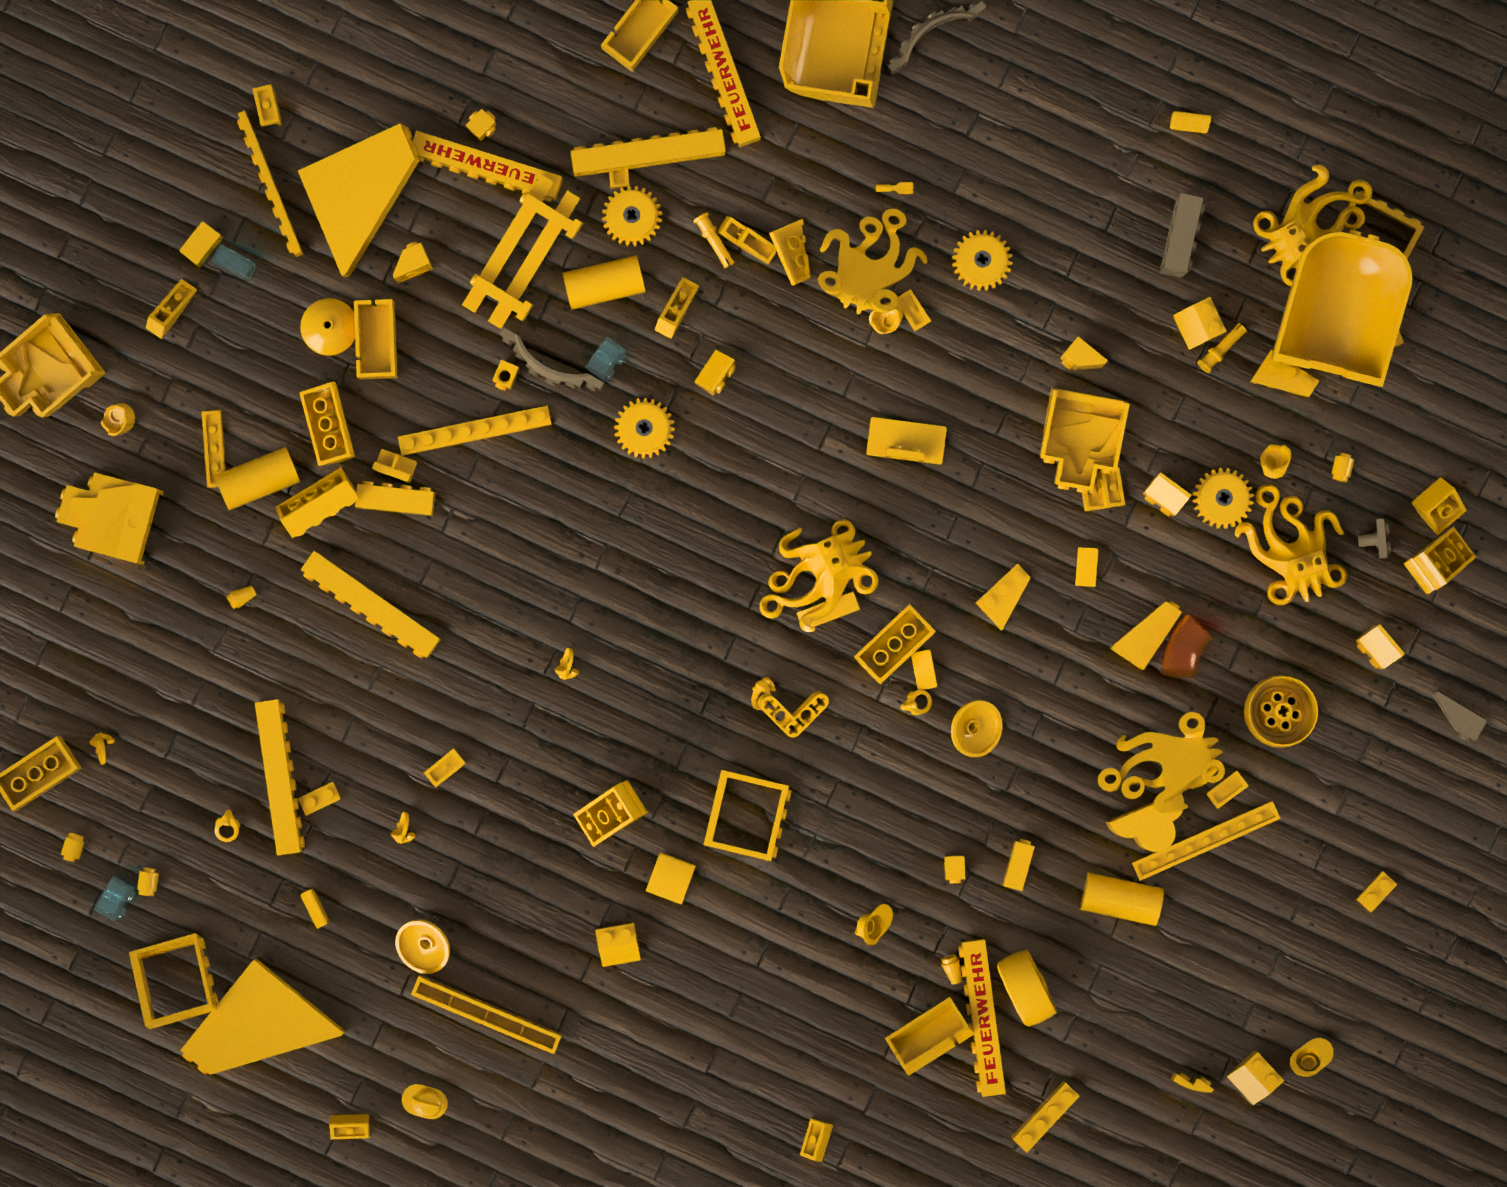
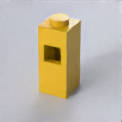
(1018, 865)

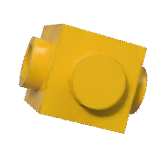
(481, 124)

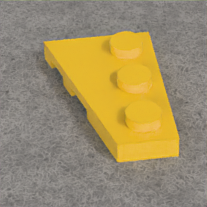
(791, 249)
(1284, 377)
(1003, 596)

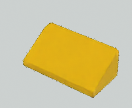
(1190, 122)
(1086, 567)
(924, 670)
(315, 908)
(349, 1126)
(816, 1140)

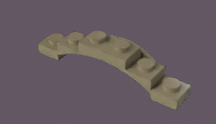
(934, 19)
(552, 377)

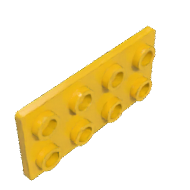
(906, 440)

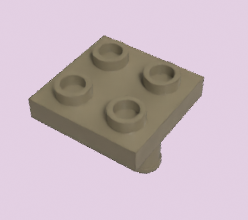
(1377, 539)

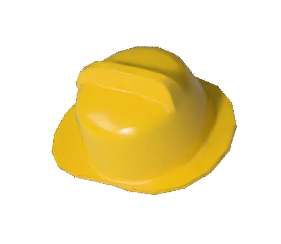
(874, 924)
(1312, 1057)
(424, 1101)

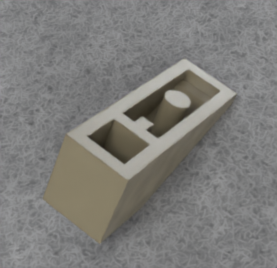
(1462, 720)

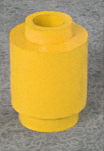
(1342, 467)
(72, 847)
(147, 881)

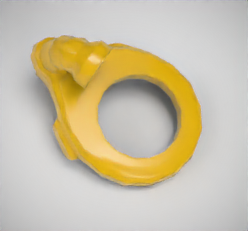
(565, 667)
(763, 685)
(910, 704)
(98, 742)
(227, 820)
(401, 831)

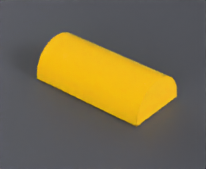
(604, 282)
(327, 424)
(257, 478)
(894, 644)
(1122, 899)

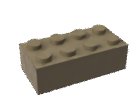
(1181, 235)

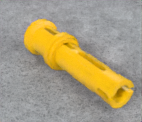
(709, 232)
(1216, 354)

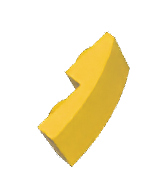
(1201, 1084)

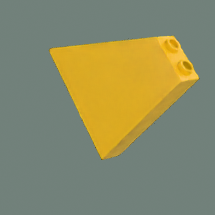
(357, 190)
(255, 1022)

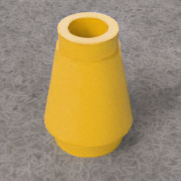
(241, 596)
(952, 968)

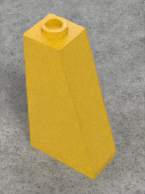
(1146, 637)

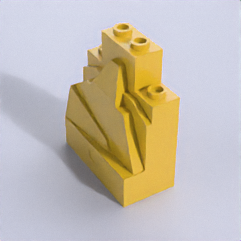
(45, 368)
(1082, 436)
(110, 516)

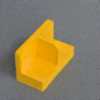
(267, 105)
(201, 244)
(395, 465)

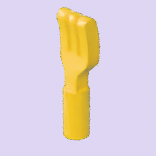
(900, 188)

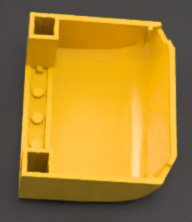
(835, 49)

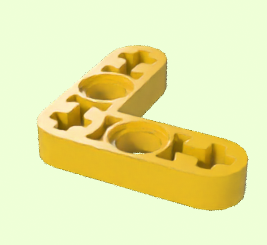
(789, 719)

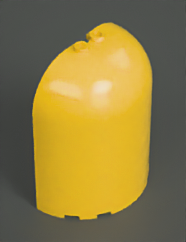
(1345, 307)

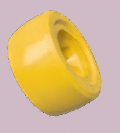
(1257, 718)
(1026, 988)

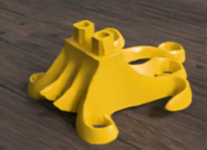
(1300, 220)
(863, 279)
(1300, 562)
(832, 563)
(1184, 763)

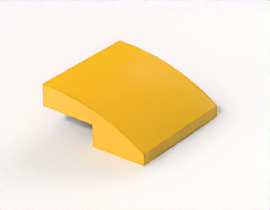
(1106, 492)
(670, 878)

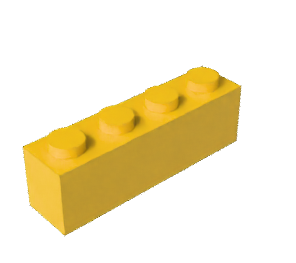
(395, 499)
(1045, 1116)

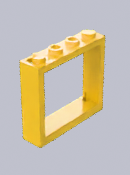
(1395, 214)
(780, 815)
(142, 985)

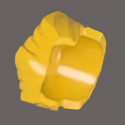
(886, 322)
(118, 419)
(1275, 460)

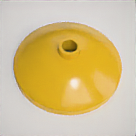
(338, 336)
(984, 729)
(417, 951)

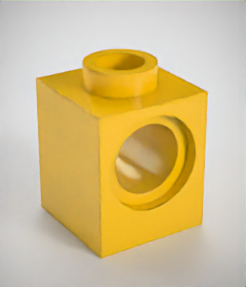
(505, 367)
(954, 868)

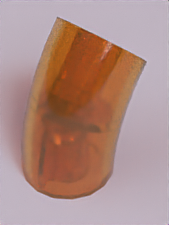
(1185, 648)

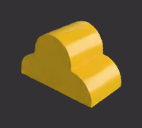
(1440, 561)
(610, 813)
(1148, 826)

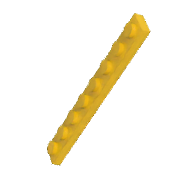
(272, 191)
(474, 430)
(1206, 840)

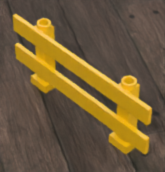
(557, 218)

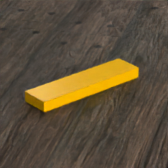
(213, 445)

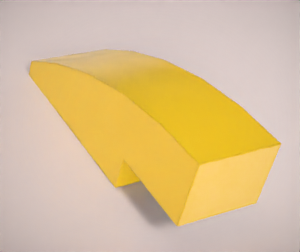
(747, 239)
(846, 605)

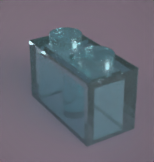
(234, 262)
(606, 359)
(115, 898)

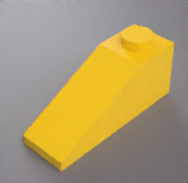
(676, 307)
(170, 308)

